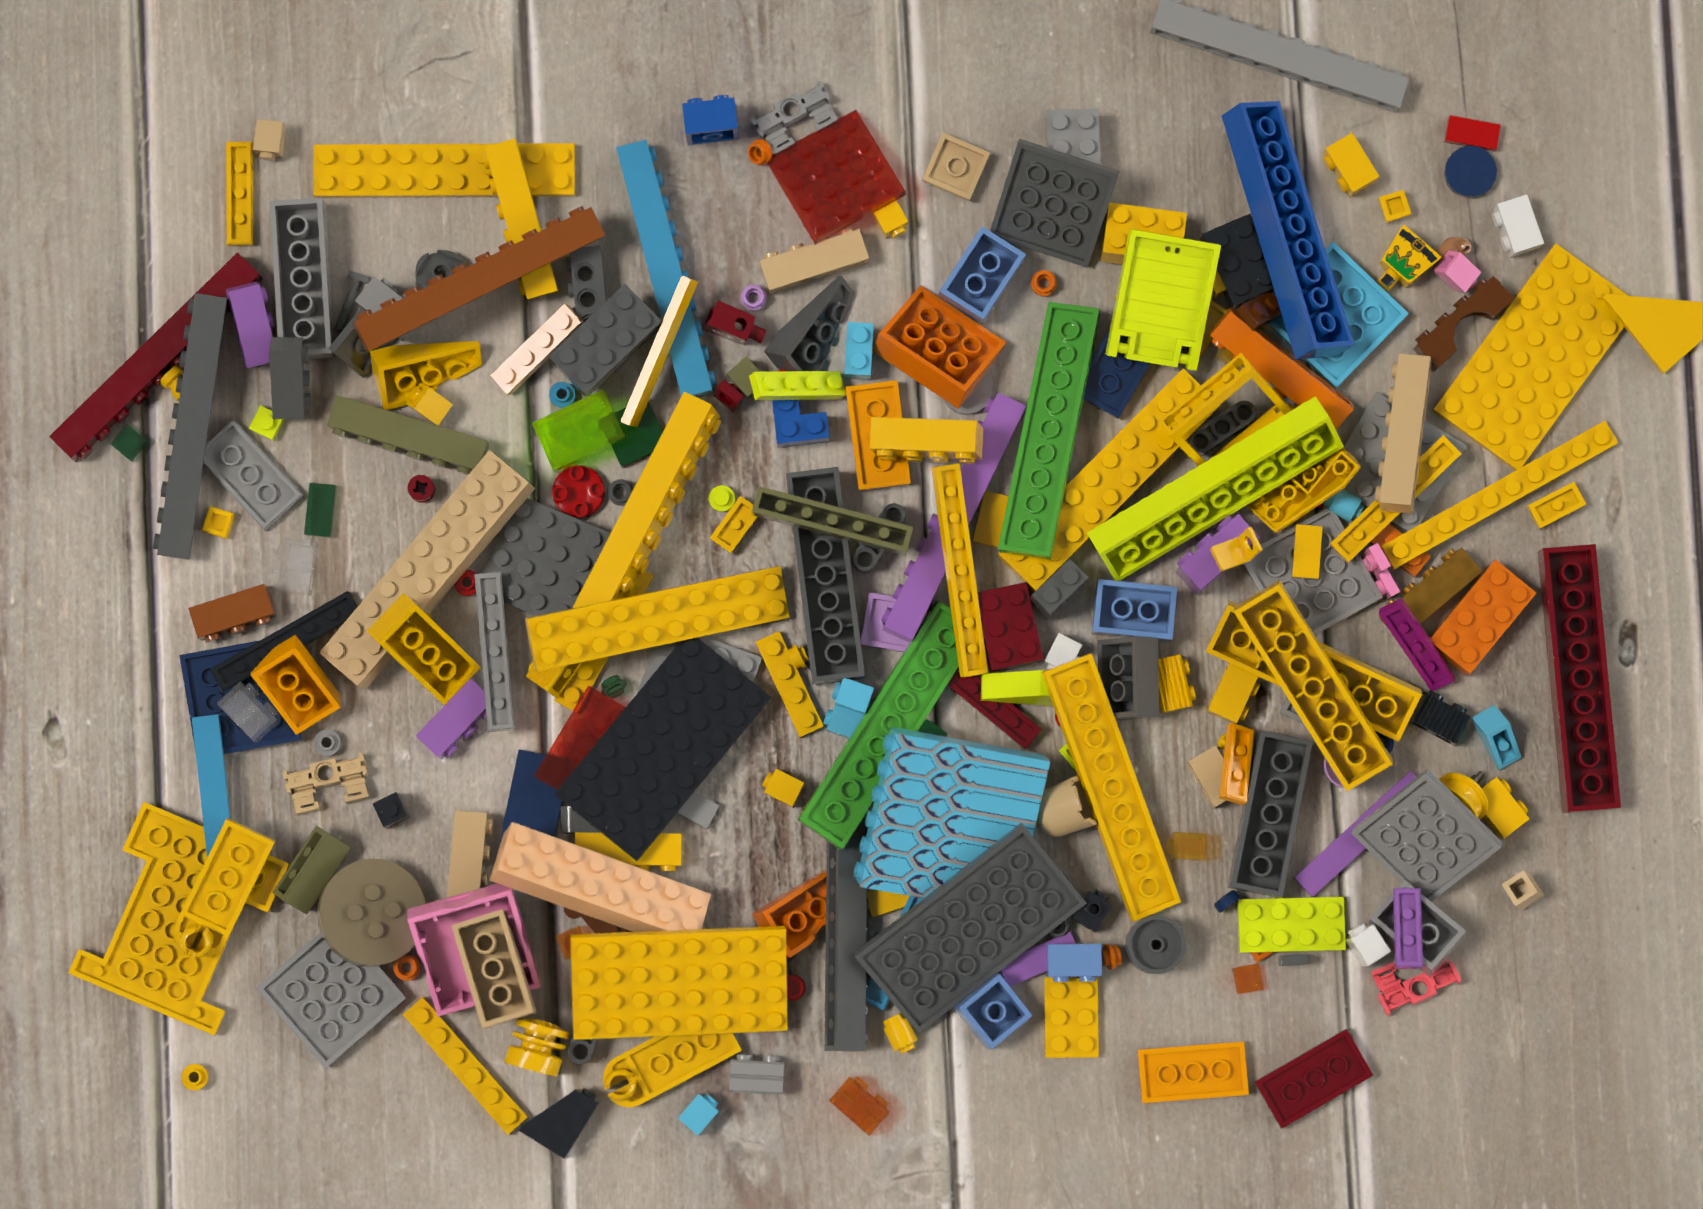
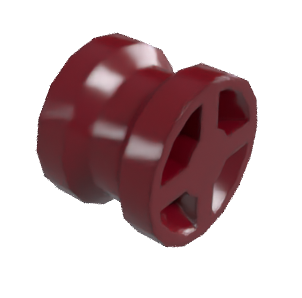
(423, 493)

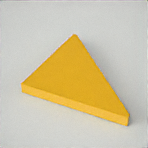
(1660, 326)

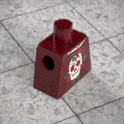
(722, 323)

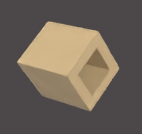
(269, 139)
(1522, 890)

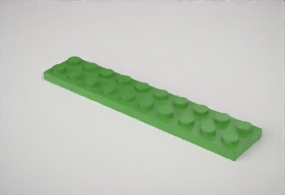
(1049, 430)
(900, 703)

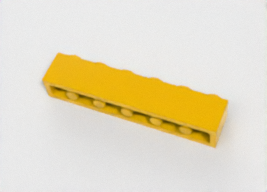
(517, 209)

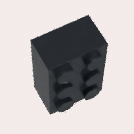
(1240, 261)

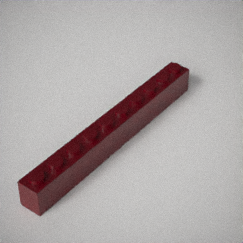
(142, 370)

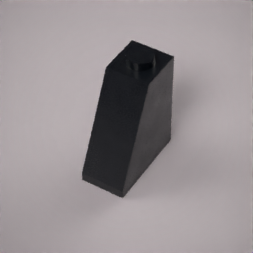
(562, 1122)

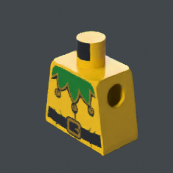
(1406, 259)

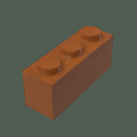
(233, 613)

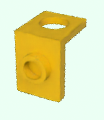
(1236, 551)

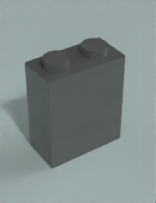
(1058, 589)

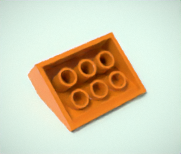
(938, 346)

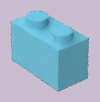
(858, 351)

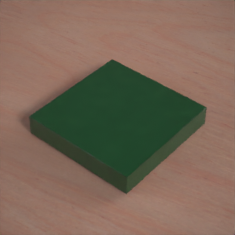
(641, 438)

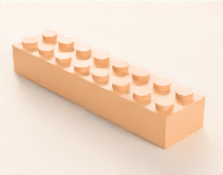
(595, 883)

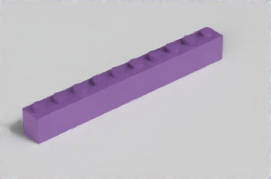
(929, 568)

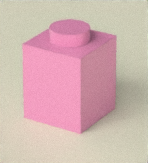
(1457, 271)

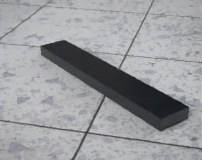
(306, 628)

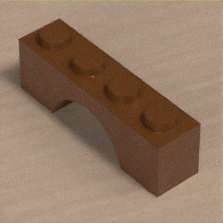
(1487, 302)

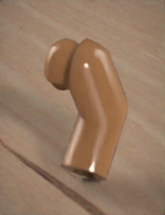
(1454, 244)

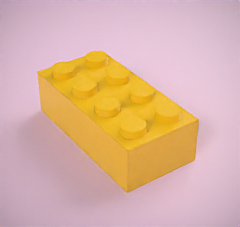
(926, 439)
(423, 649)

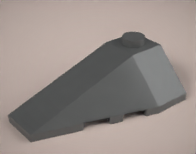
(811, 333)

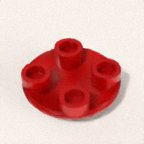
(578, 491)

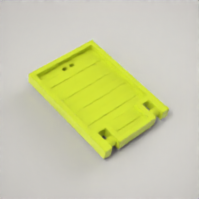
(1163, 298)

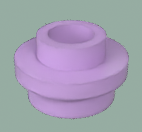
(753, 289)

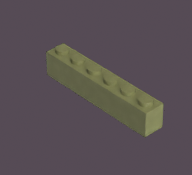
(406, 434)
(832, 521)

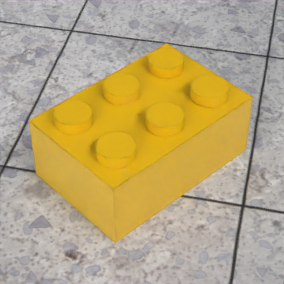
(1122, 217)

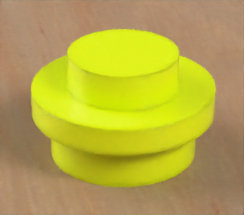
(721, 498)

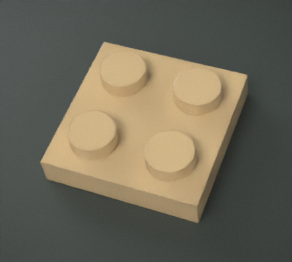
(956, 167)

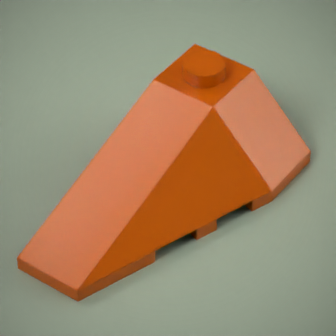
(799, 910)

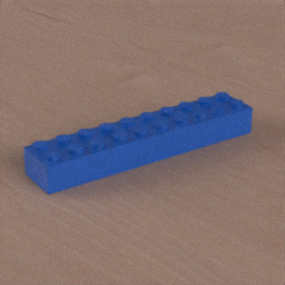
(1287, 230)

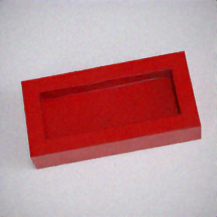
(1472, 132)

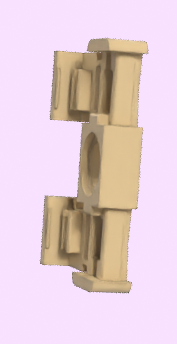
(348, 770)

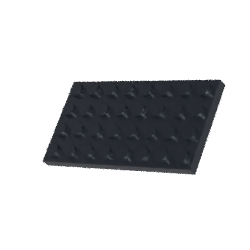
(662, 746)

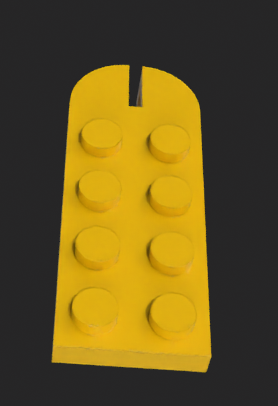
(222, 888)
(664, 1064)

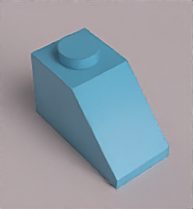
(1497, 737)

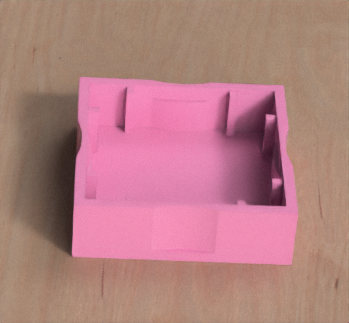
(438, 948)

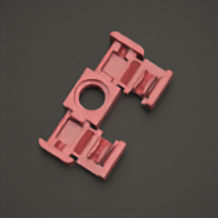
(1393, 991)

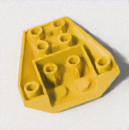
(1305, 490)

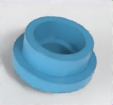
(568, 400)

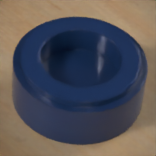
(1226, 900)

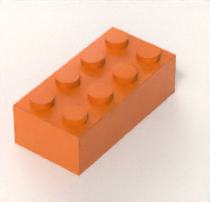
(1481, 617)

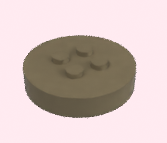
(366, 912)

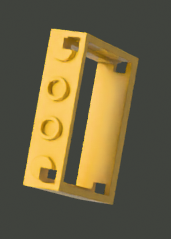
(1211, 395)

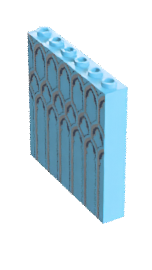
(942, 808)

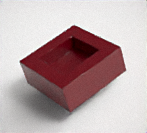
(729, 395)

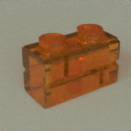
(860, 1105)

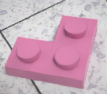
(1378, 564)

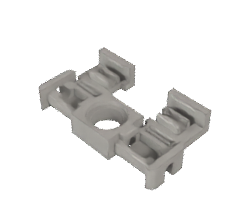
(772, 121)

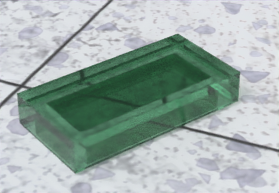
(320, 510)

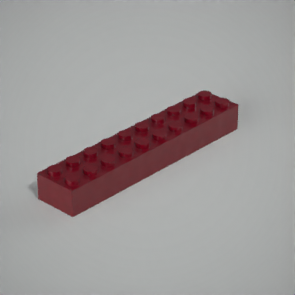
(1579, 678)

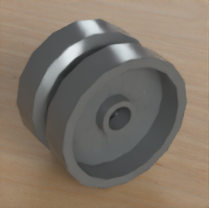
(1144, 956)

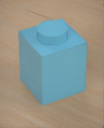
(699, 1113)

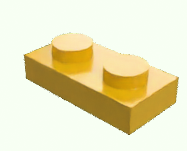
(1556, 505)
(734, 525)

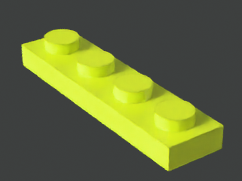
(797, 385)

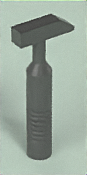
(350, 300)

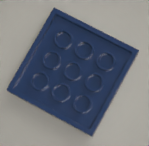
(204, 694)

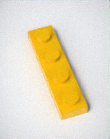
(789, 684)

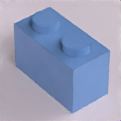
(1073, 960)

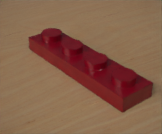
(1001, 714)

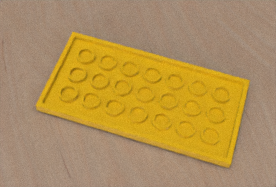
(1533, 359)
(679, 982)

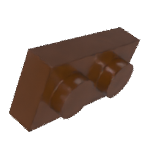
(1260, 311)

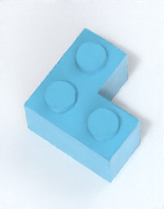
(850, 706)

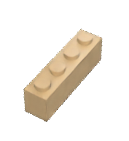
(813, 261)
(469, 852)

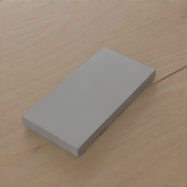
(250, 475)

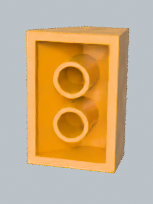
(296, 685)

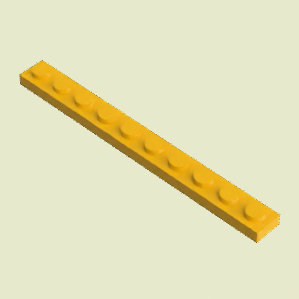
(1499, 495)

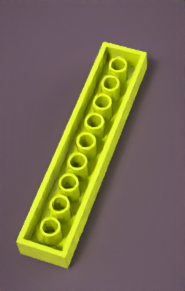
(1216, 489)

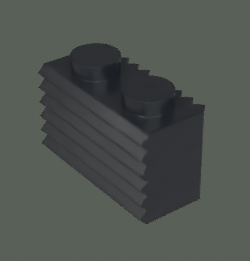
(1440, 718)

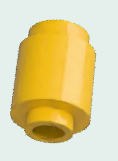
(899, 1033)

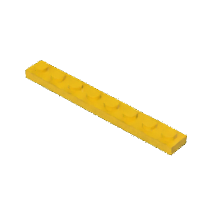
(959, 570)

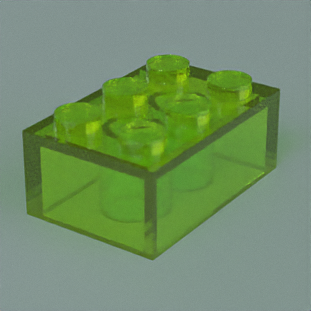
(580, 431)

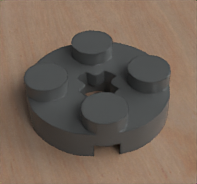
(435, 262)

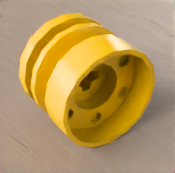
(536, 1046)

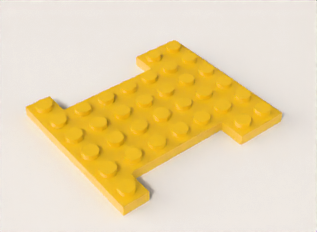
(143, 954)

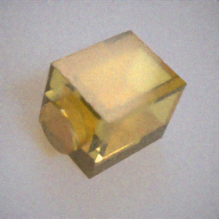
(1186, 846)

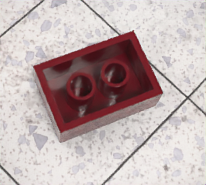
(1009, 627)

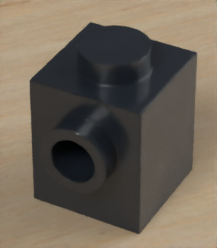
(1094, 911)

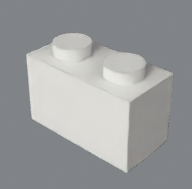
(1517, 226)
(1366, 944)

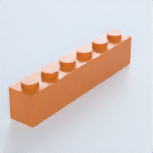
(1279, 366)

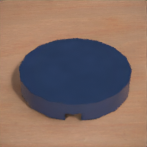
(1470, 171)

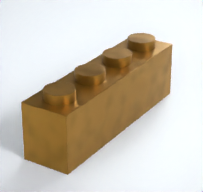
(1439, 584)

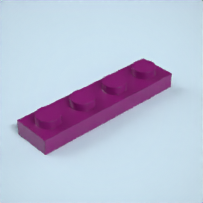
(1416, 644)

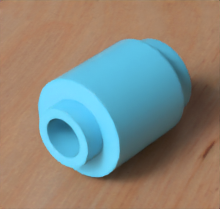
(1344, 505)

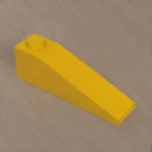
(403, 367)

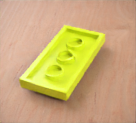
(1291, 924)

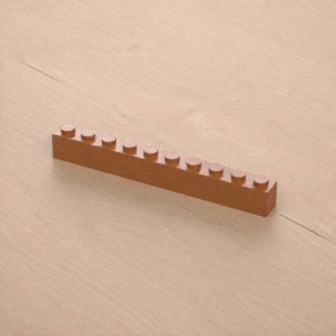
(478, 279)

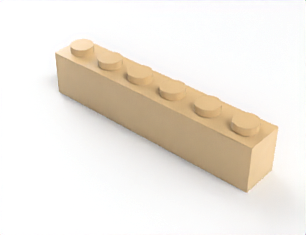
(1405, 433)

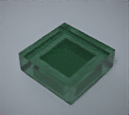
(129, 442)

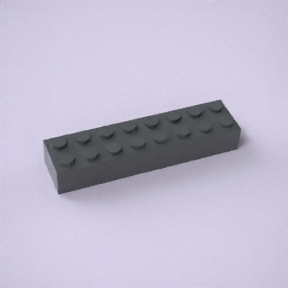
(826, 586)

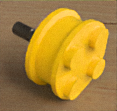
(1468, 791)

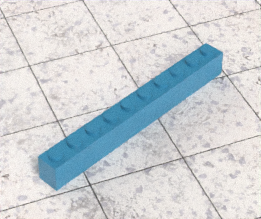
(663, 263)

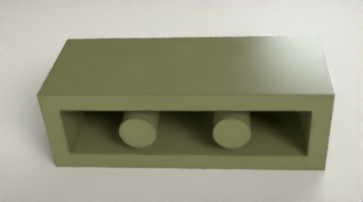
(311, 870)

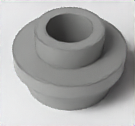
(335, 745)

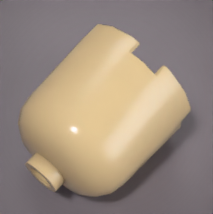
(1064, 809)

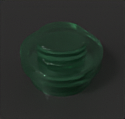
(613, 686)

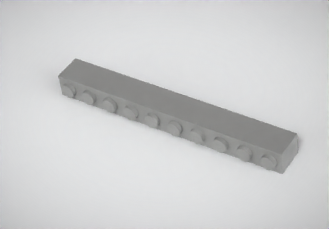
(1280, 55)

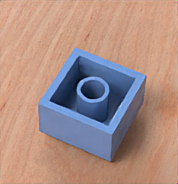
(992, 1011)

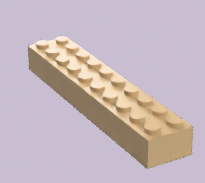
(431, 563)

